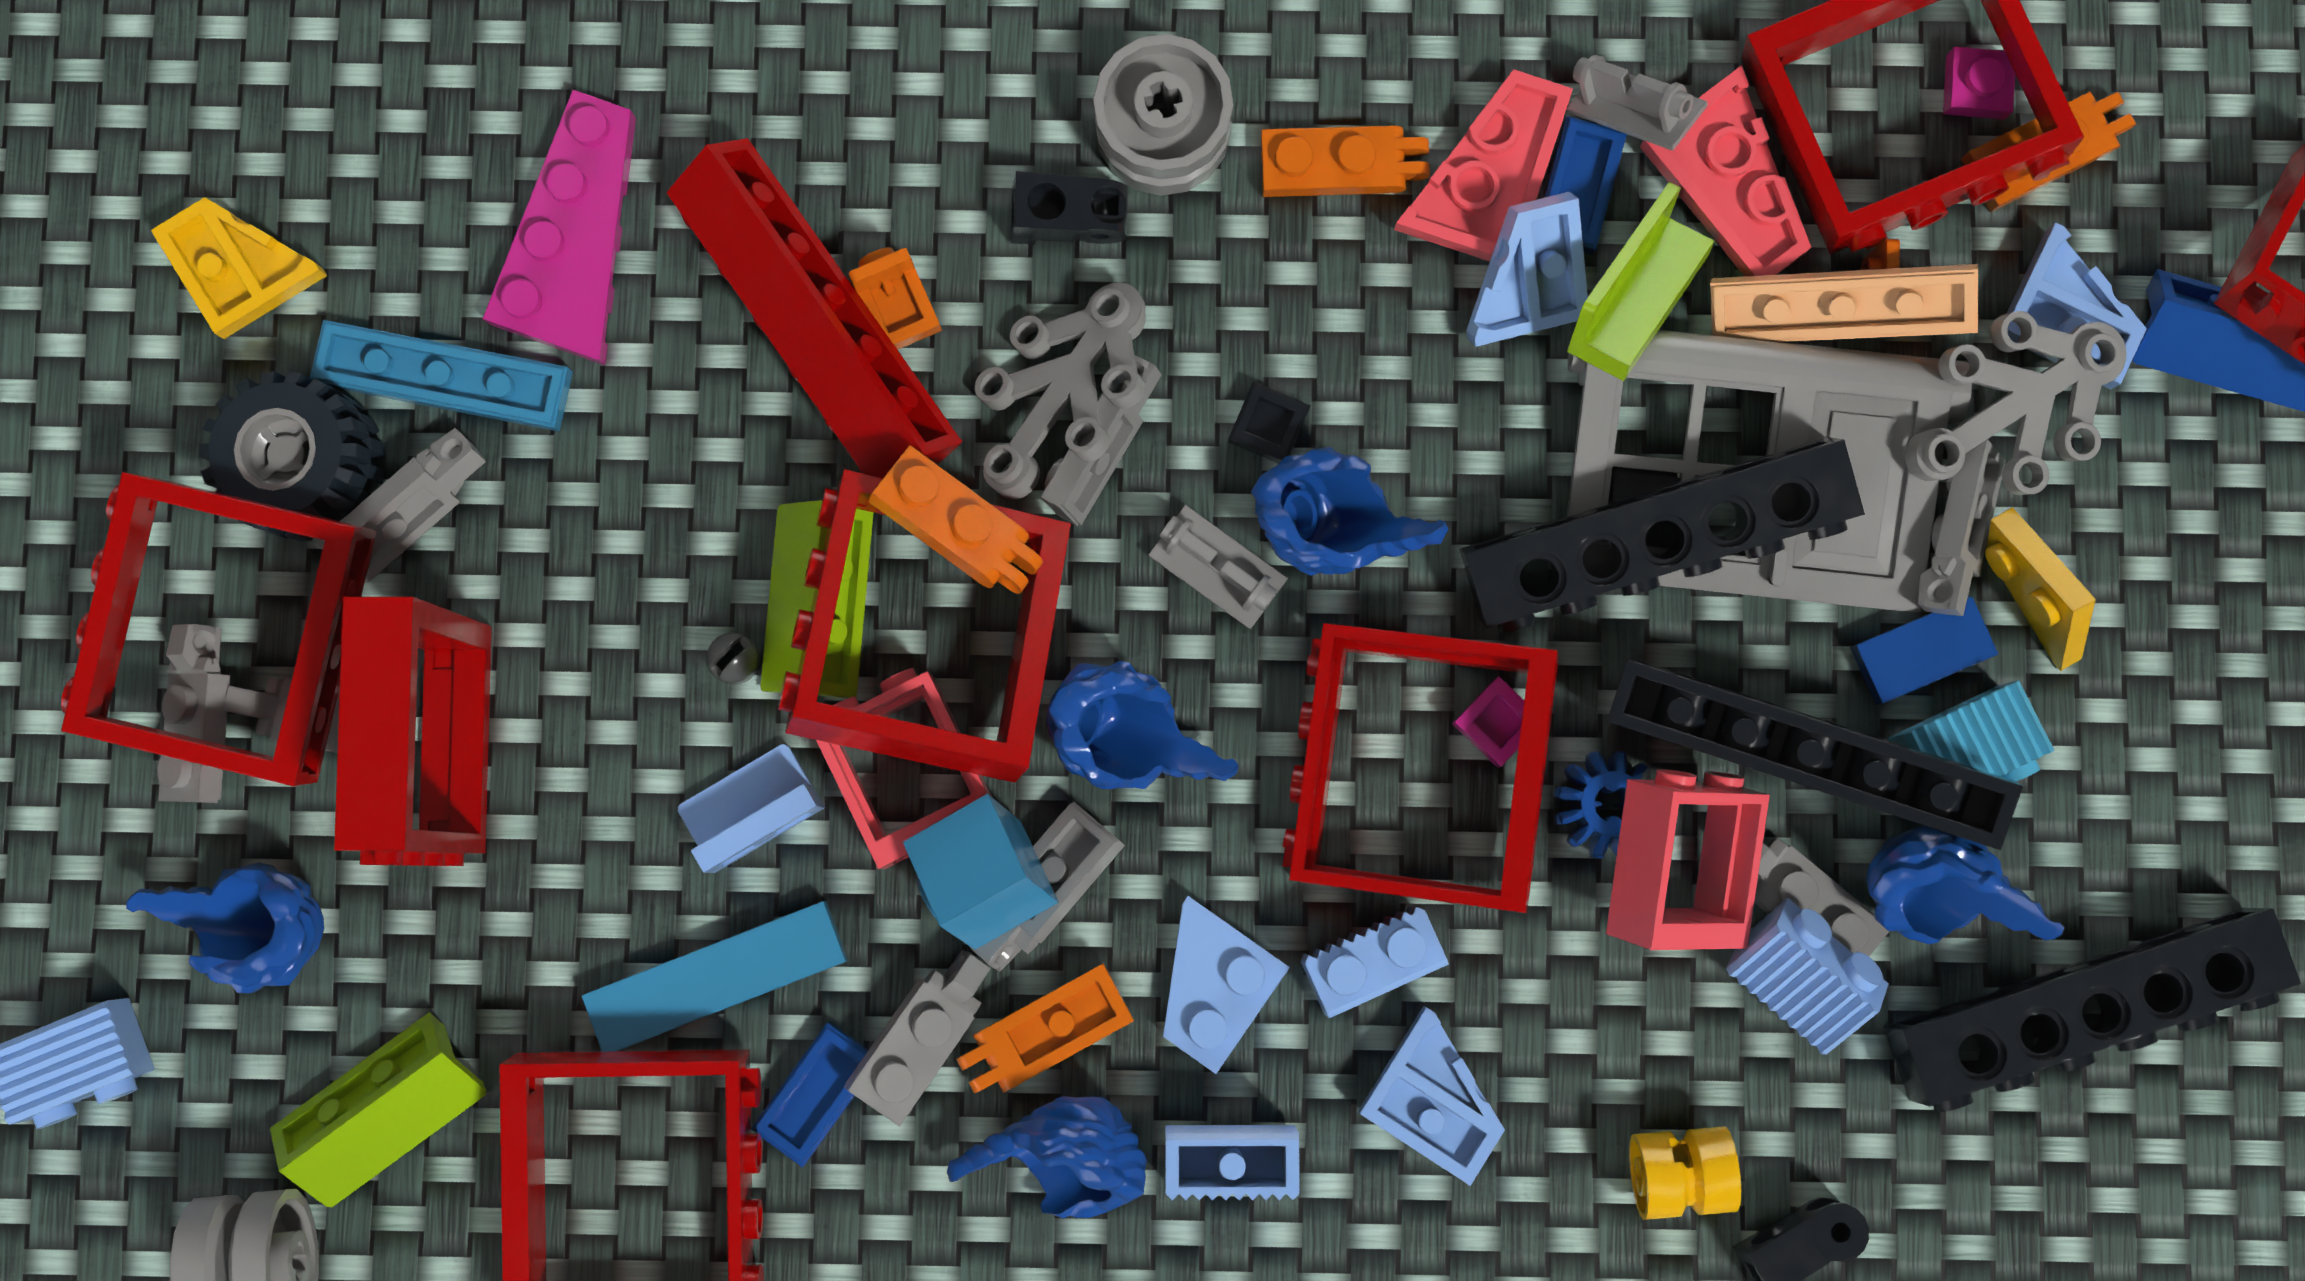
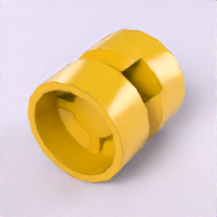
(1685, 1172)

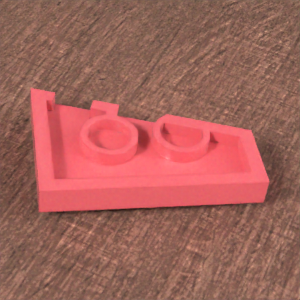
(1491, 168)
(1734, 183)

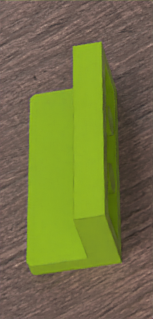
(1639, 289)
(793, 542)
(375, 1113)

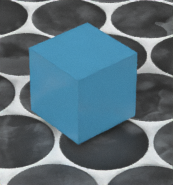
(979, 872)

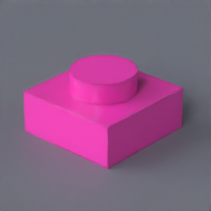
(1978, 83)
(1493, 721)

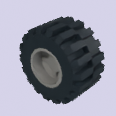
(292, 448)

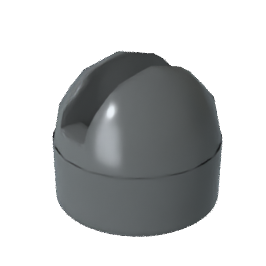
(740, 668)

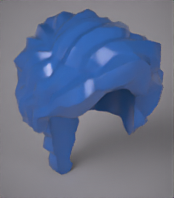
(1332, 516)
(1123, 730)
(1941, 882)
(250, 926)
(1075, 1150)

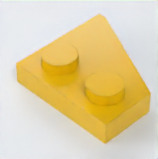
(232, 265)
(2042, 587)

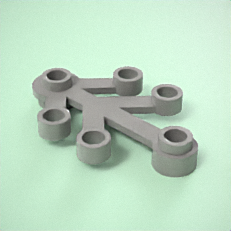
(1065, 381)
(2028, 398)

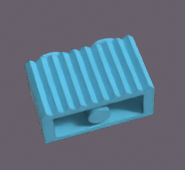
(1986, 732)

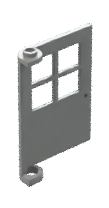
(1818, 393)

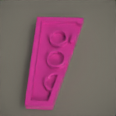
(567, 243)

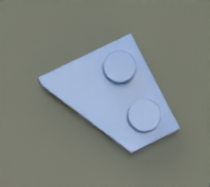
(1534, 272)
(2066, 294)
(1215, 986)
(1434, 1102)

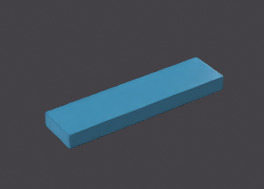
(441, 375)
(714, 978)

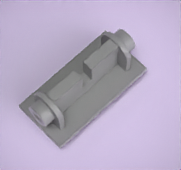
(1634, 104)
(1217, 566)

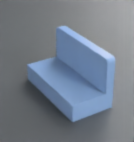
(749, 808)

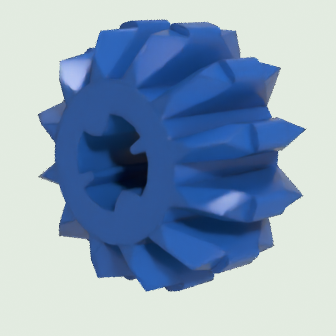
(1582, 800)

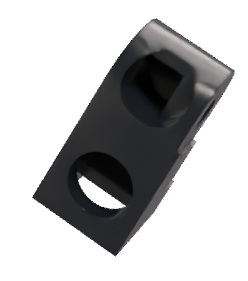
(1067, 209)
(1804, 1241)

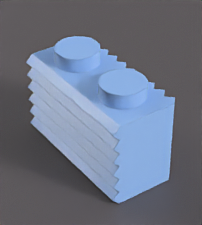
(1374, 961)
(1809, 976)
(70, 1061)
(1231, 1161)

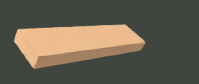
(1847, 304)

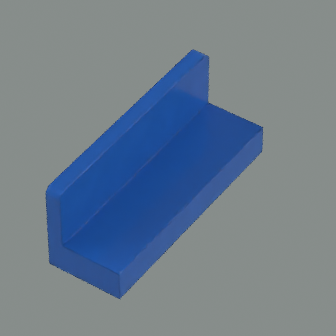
(2210, 346)

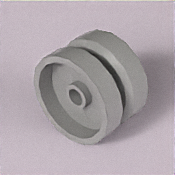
(1155, 79)
(250, 1240)

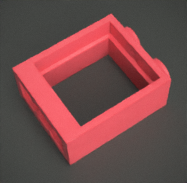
(897, 693)
(1726, 866)

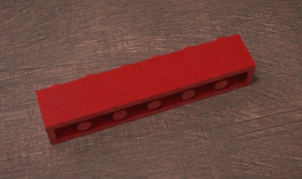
(809, 309)

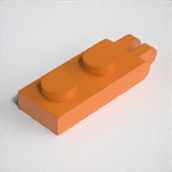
(2097, 142)
(1340, 160)
(955, 522)
(1048, 1030)

